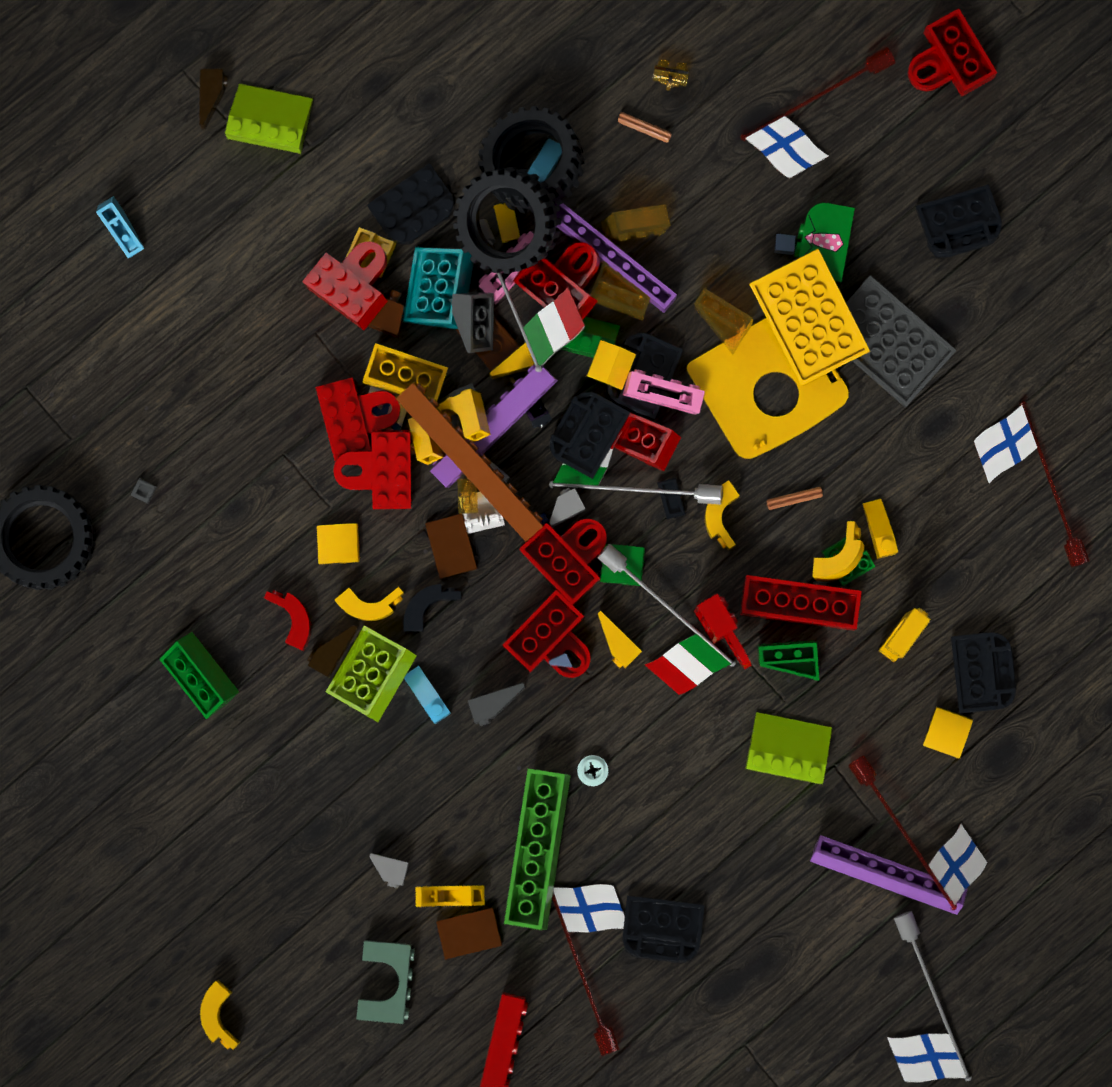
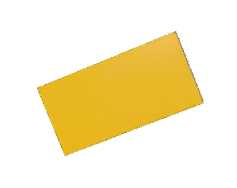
(506, 223)

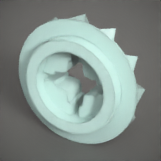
(597, 762)

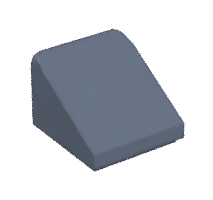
(785, 244)
(561, 661)

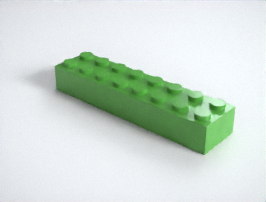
(537, 849)

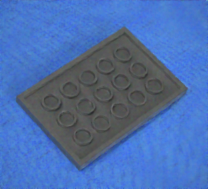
(901, 345)

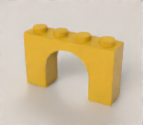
(473, 421)
(904, 634)

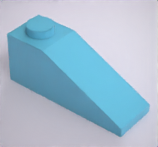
(546, 160)
(119, 226)
(427, 695)

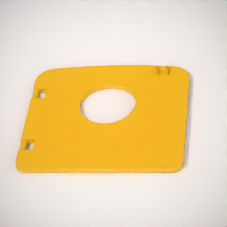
(730, 387)

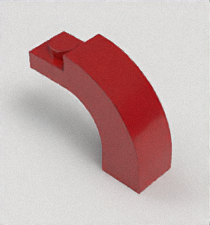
(301, 624)

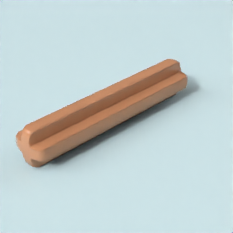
(644, 127)
(794, 498)

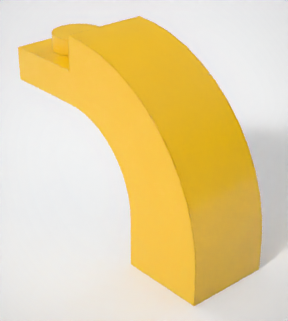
(713, 517)
(843, 563)
(368, 611)
(450, 896)
(210, 1015)

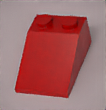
(647, 441)

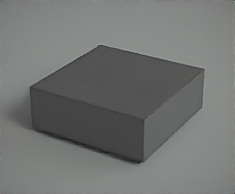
(143, 491)

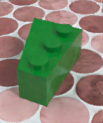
(790, 657)

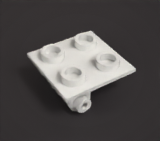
(486, 517)

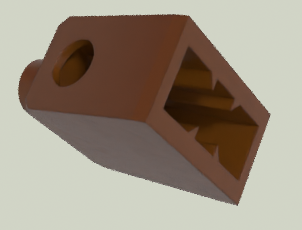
(390, 317)

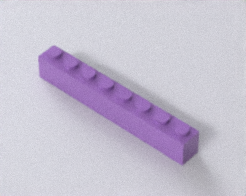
(581, 231)
(501, 418)
(881, 873)

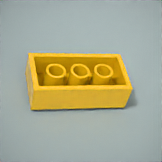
(397, 370)

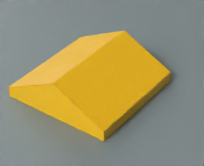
(611, 364)

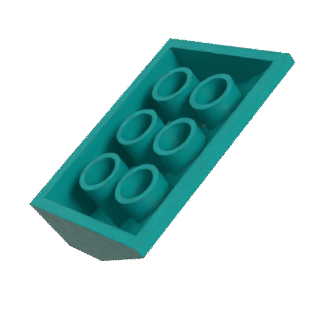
(433, 280)

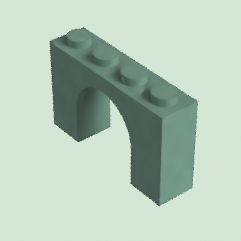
(399, 957)

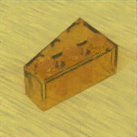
(636, 223)
(619, 294)
(723, 318)

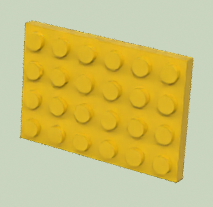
(809, 317)

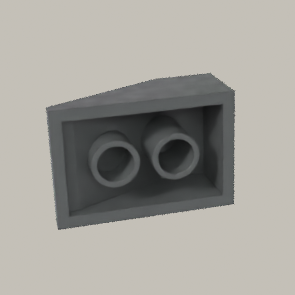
(474, 319)
(490, 705)

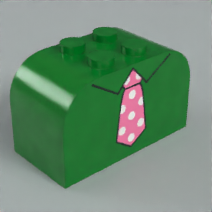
(829, 230)

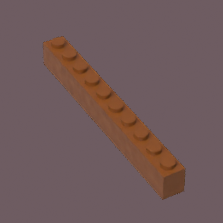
(469, 461)

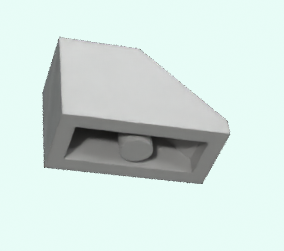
(566, 507)
(390, 869)

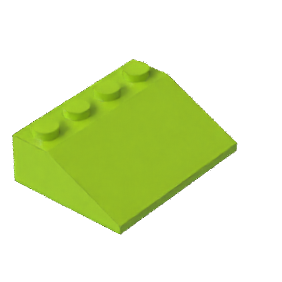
(269, 118)
(371, 673)
(789, 748)

